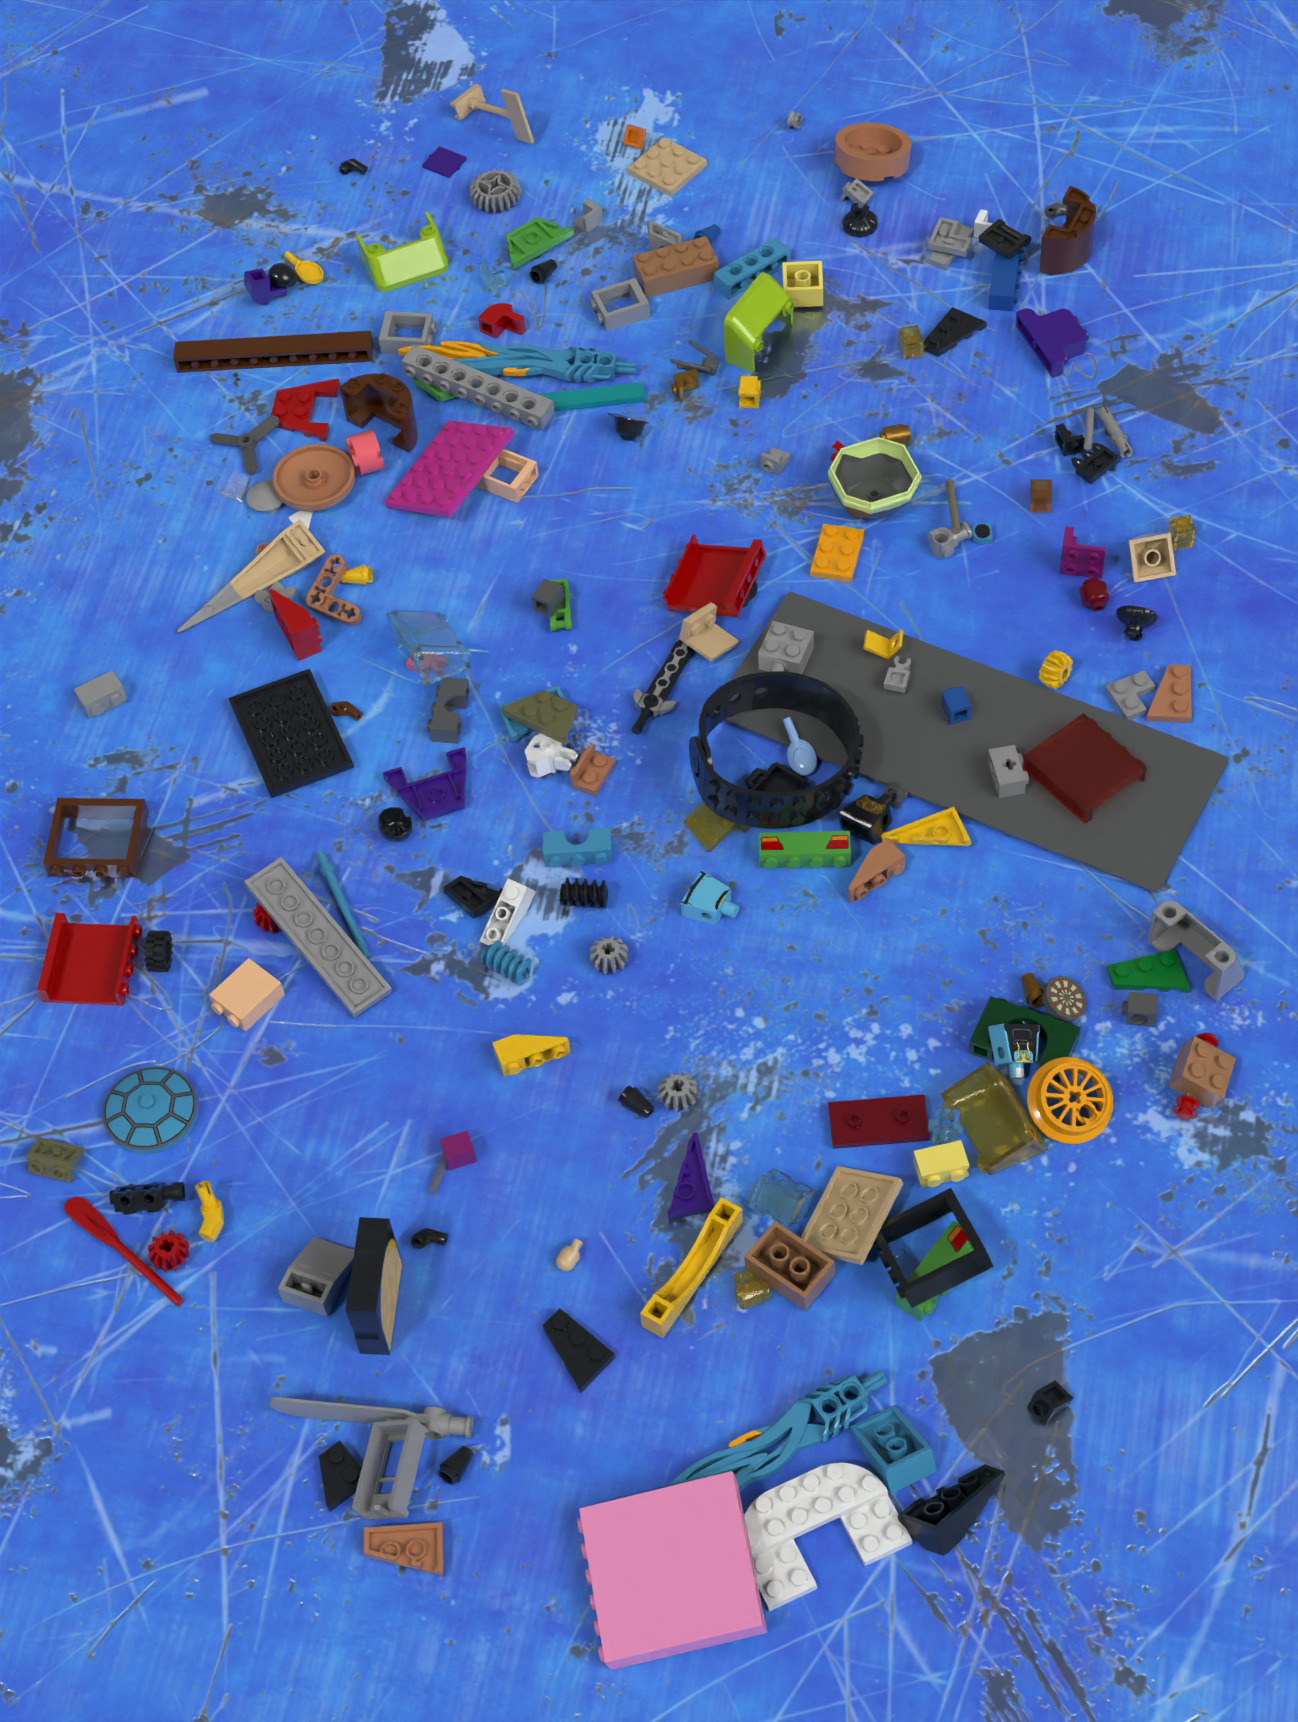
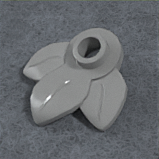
(262, 597)

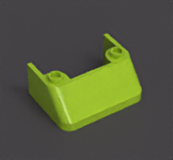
(407, 262)
(751, 317)

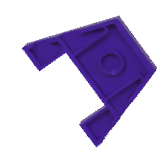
(435, 794)

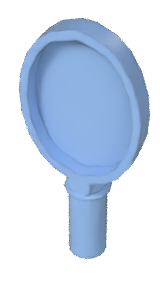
(799, 753)

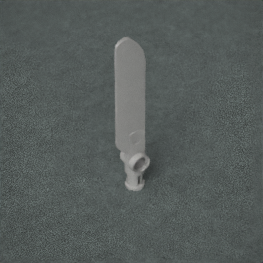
(434, 1418)

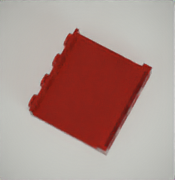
(1083, 766)

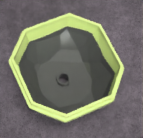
(874, 478)

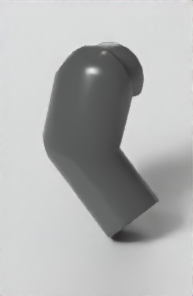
(1055, 210)

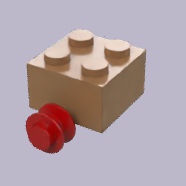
(1200, 1074)

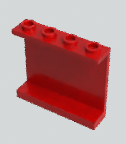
(89, 962)

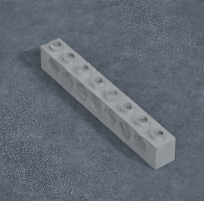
(478, 387)

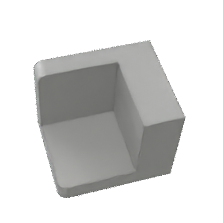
(591, 217)

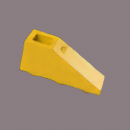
(528, 1051)

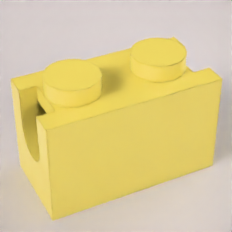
(941, 1164)

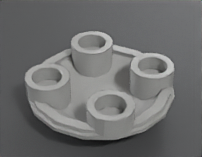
(263, 497)

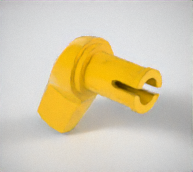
(211, 1211)

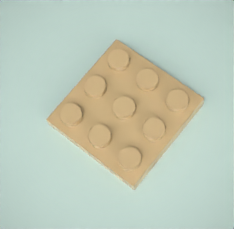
(667, 166)

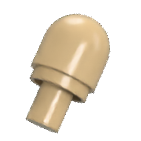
(569, 1256)

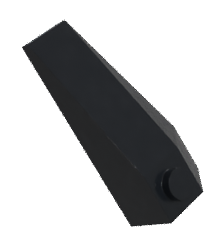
(946, 1517)

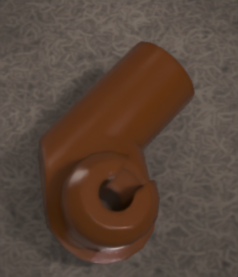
(345, 708)

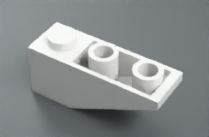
(507, 912)

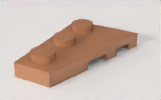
(1173, 696)

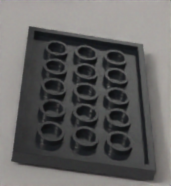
(290, 733)

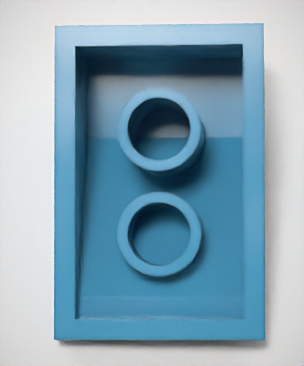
(894, 1449)

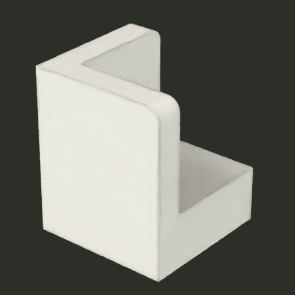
(981, 223)

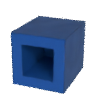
(956, 705)

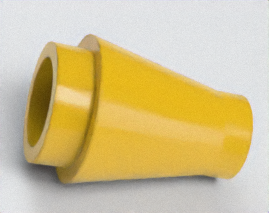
(359, 575)

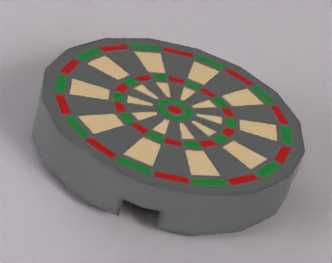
(1064, 999)

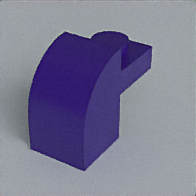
(259, 286)

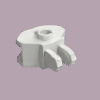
(548, 756)

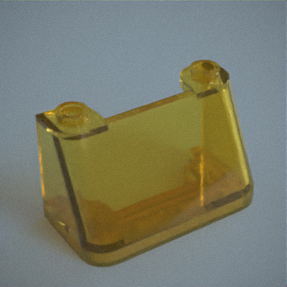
(994, 1119)

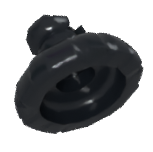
(859, 221)
(1135, 620)

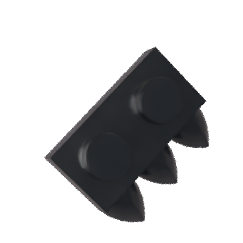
(1095, 463)

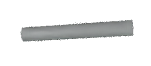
(1089, 429)

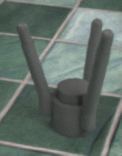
(708, 365)

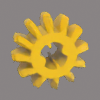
(1055, 669)

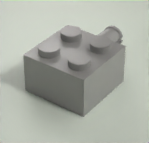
(786, 648)

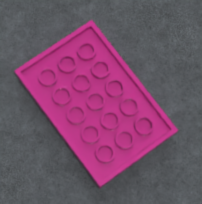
(449, 468)

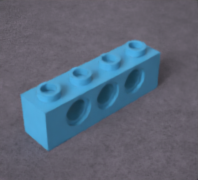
(742, 272)

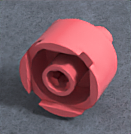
(365, 452)

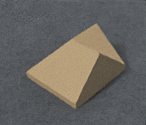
(1151, 556)

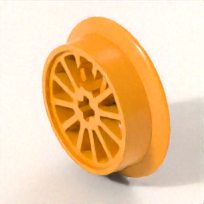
(1042, 1115)

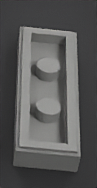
(943, 259)

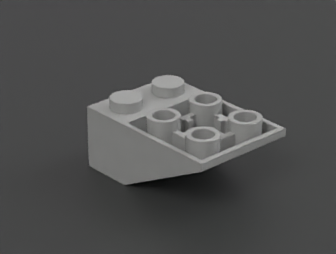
(317, 1276)

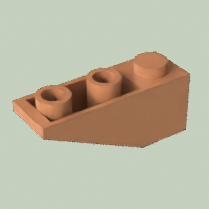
(879, 865)

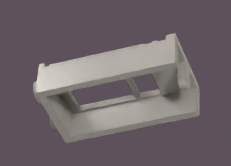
(390, 1505)

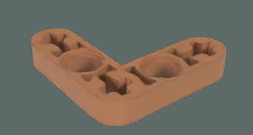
(327, 599)

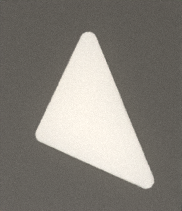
(304, 516)

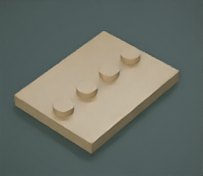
(851, 1213)

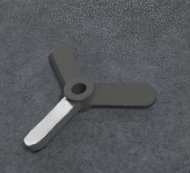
(248, 441)

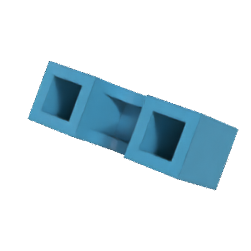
(595, 850)

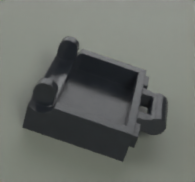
(776, 779)

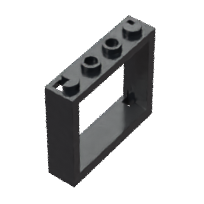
(944, 1276)

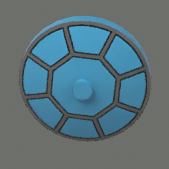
(150, 1110)

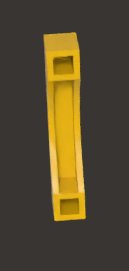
(672, 1298)

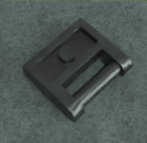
(1004, 239)

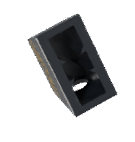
(867, 817)

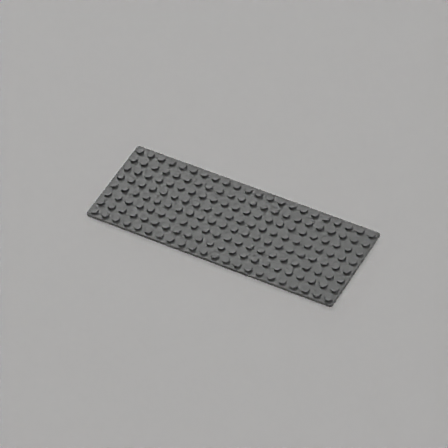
(912, 743)

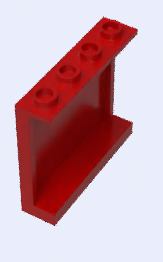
(714, 576)

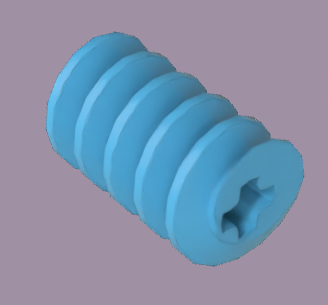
(506, 963)

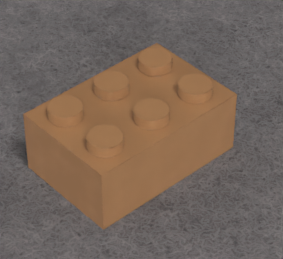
(790, 1265)

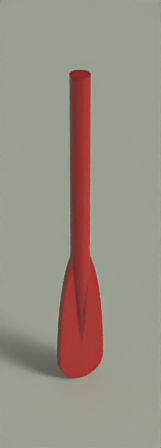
(95, 1224)

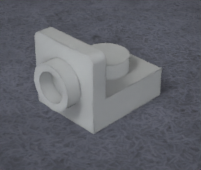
(857, 192)
(774, 461)

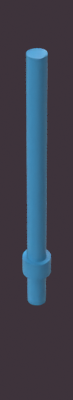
(329, 873)

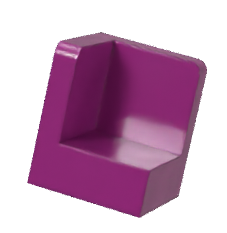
(458, 1150)

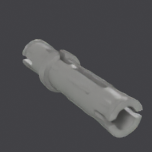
(1118, 438)

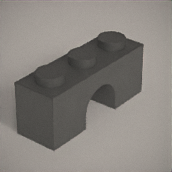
(450, 695)

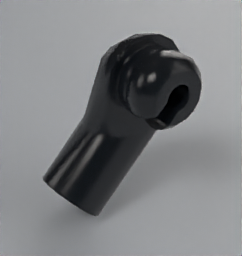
(351, 165)
(428, 1236)

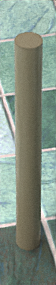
(953, 506)

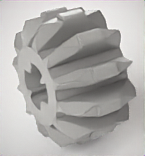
(608, 954)
(686, 1095)

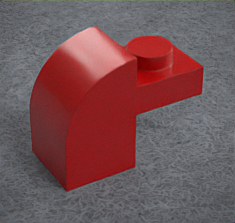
(501, 317)

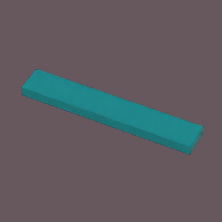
(596, 396)

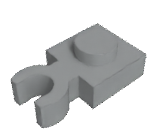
(898, 677)

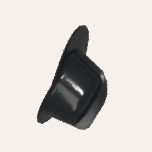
(628, 427)

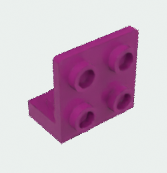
(1081, 559)

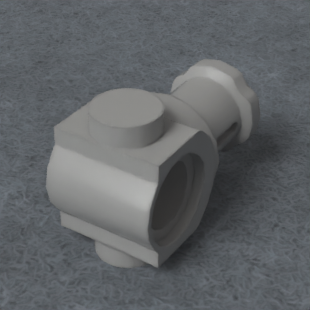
(943, 540)

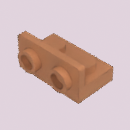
(591, 771)

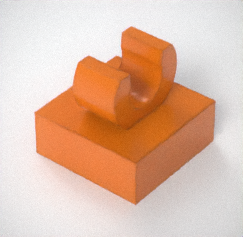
(634, 136)

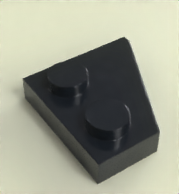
(471, 895)
(339, 1475)

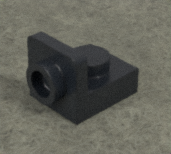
(1066, 442)
(1049, 1401)

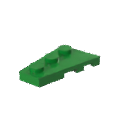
(1153, 971)

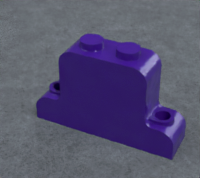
(1052, 337)

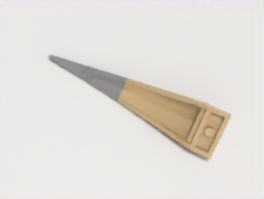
(283, 557)

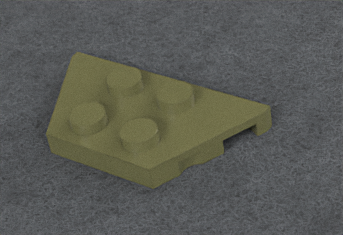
(544, 714)

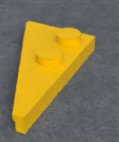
(936, 829)

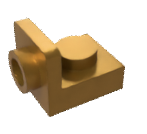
(685, 382)

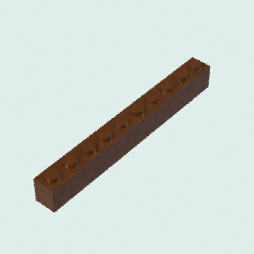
(273, 351)

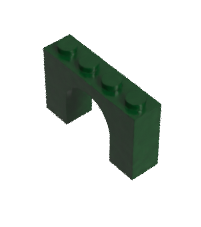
(1057, 1035)

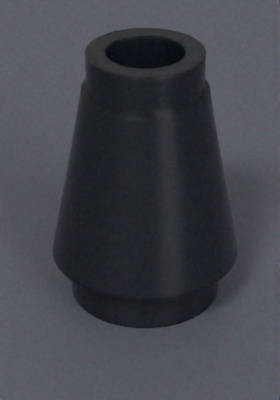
(542, 271)
(636, 1102)
(454, 1466)

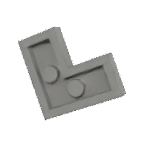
(945, 240)
(1126, 694)

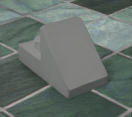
(661, 236)

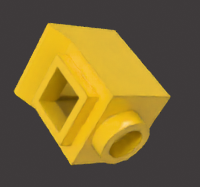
(749, 392)

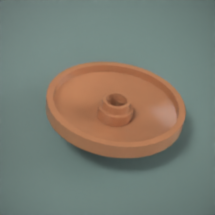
(314, 477)

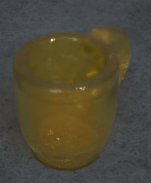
(750, 1292)

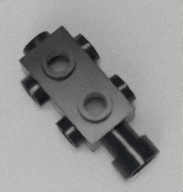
(145, 1198)

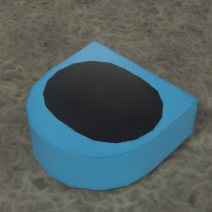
(982, 533)

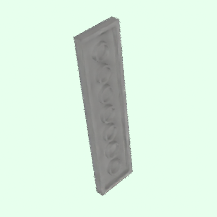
(318, 937)

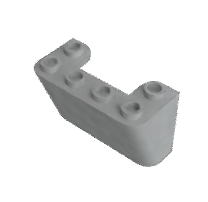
(1175, 926)

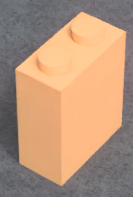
(246, 995)

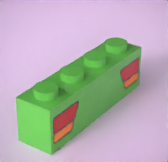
(804, 849)
(948, 1248)

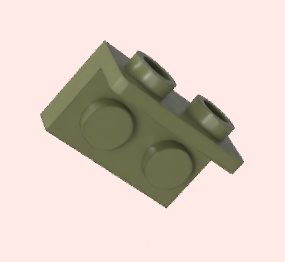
(53, 1159)

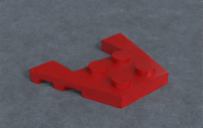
(296, 405)

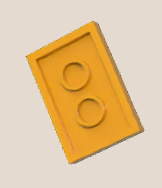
(837, 553)

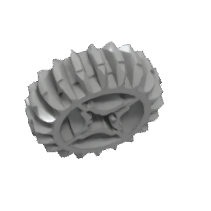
(495, 191)

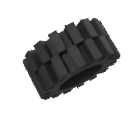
(158, 951)

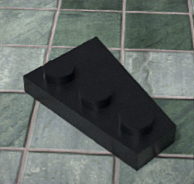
(950, 330)
(579, 1350)

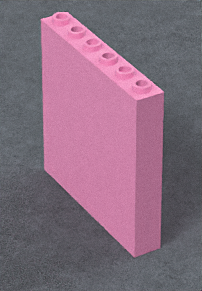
(671, 1571)

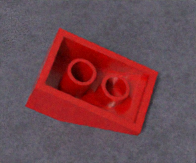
(296, 625)

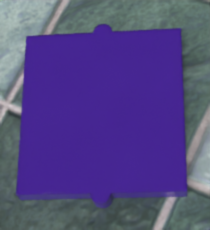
(444, 162)

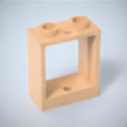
(515, 491)

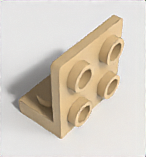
(704, 635)

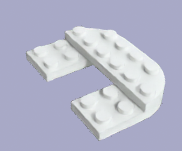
(808, 1503)

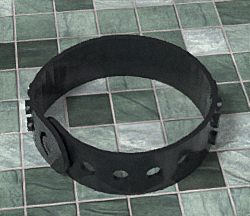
(776, 809)

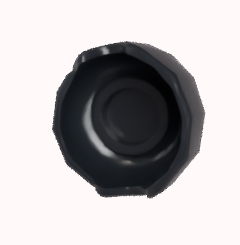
(282, 275)
(394, 824)

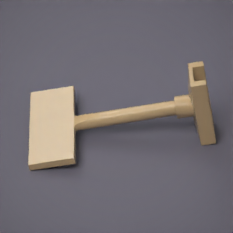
(474, 99)

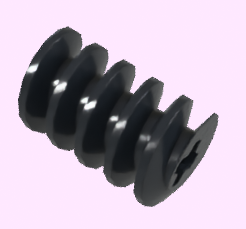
(584, 893)

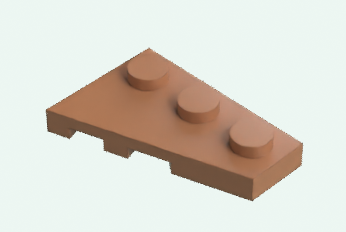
(408, 1546)

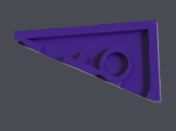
(693, 1190)

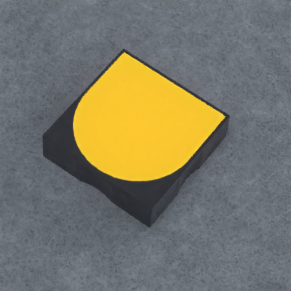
(374, 1286)

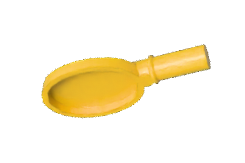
(306, 270)

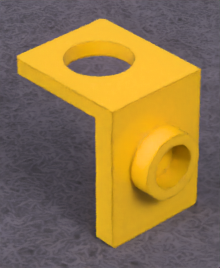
(882, 646)

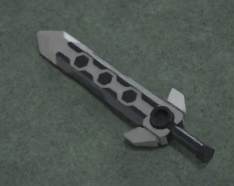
(655, 698)

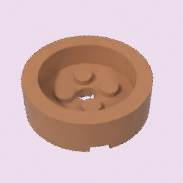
(872, 151)

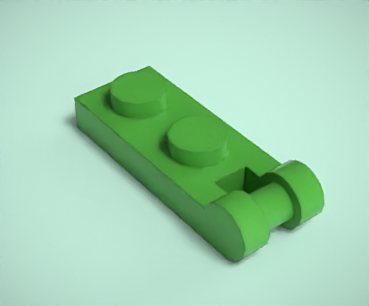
(563, 611)

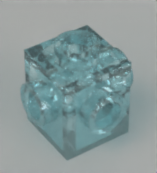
(945, 1126)

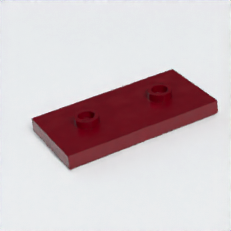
(878, 1121)

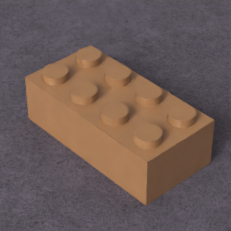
(675, 267)

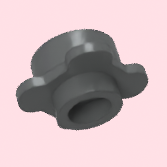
(901, 794)

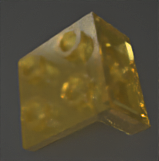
(710, 827)

